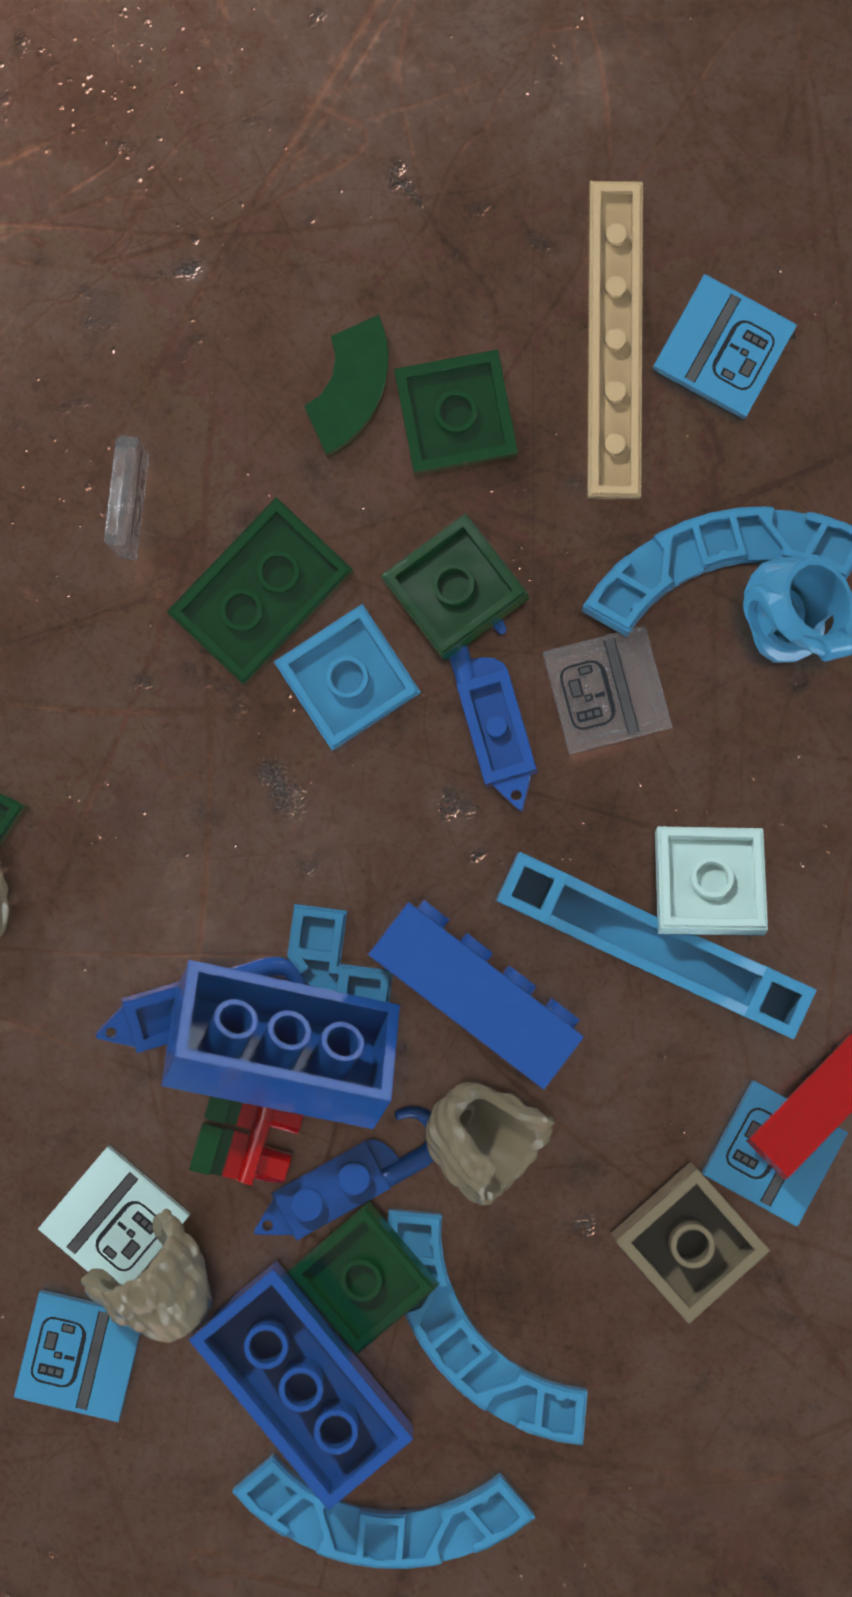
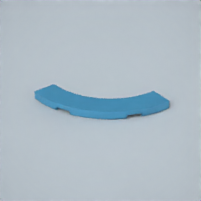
(709, 544)
(470, 1360)
(383, 1536)

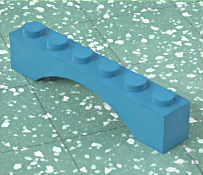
(634, 938)

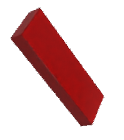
(807, 1114)

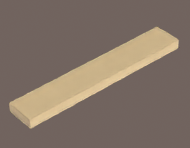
(615, 340)

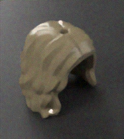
(484, 1139)
(166, 1297)

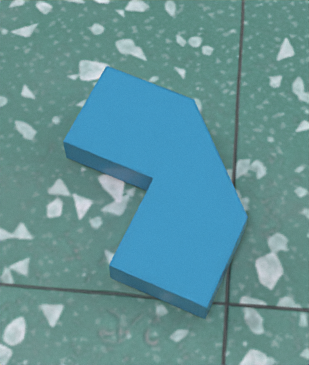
(317, 953)

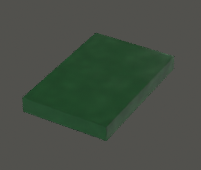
(260, 591)

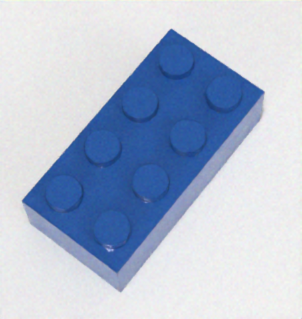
(477, 995)
(281, 1045)
(302, 1385)

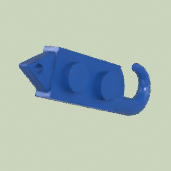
(495, 723)
(146, 1017)
(343, 1183)

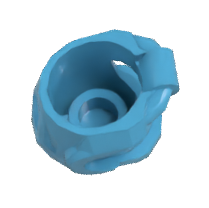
(789, 607)

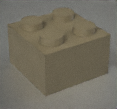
(689, 1242)

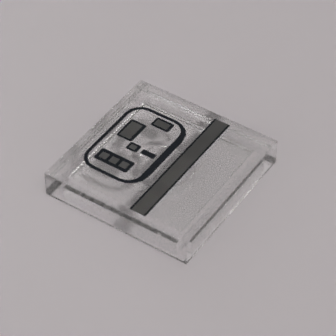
(126, 497)
(607, 690)

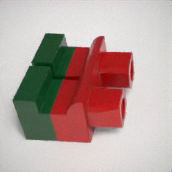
(240, 1152)

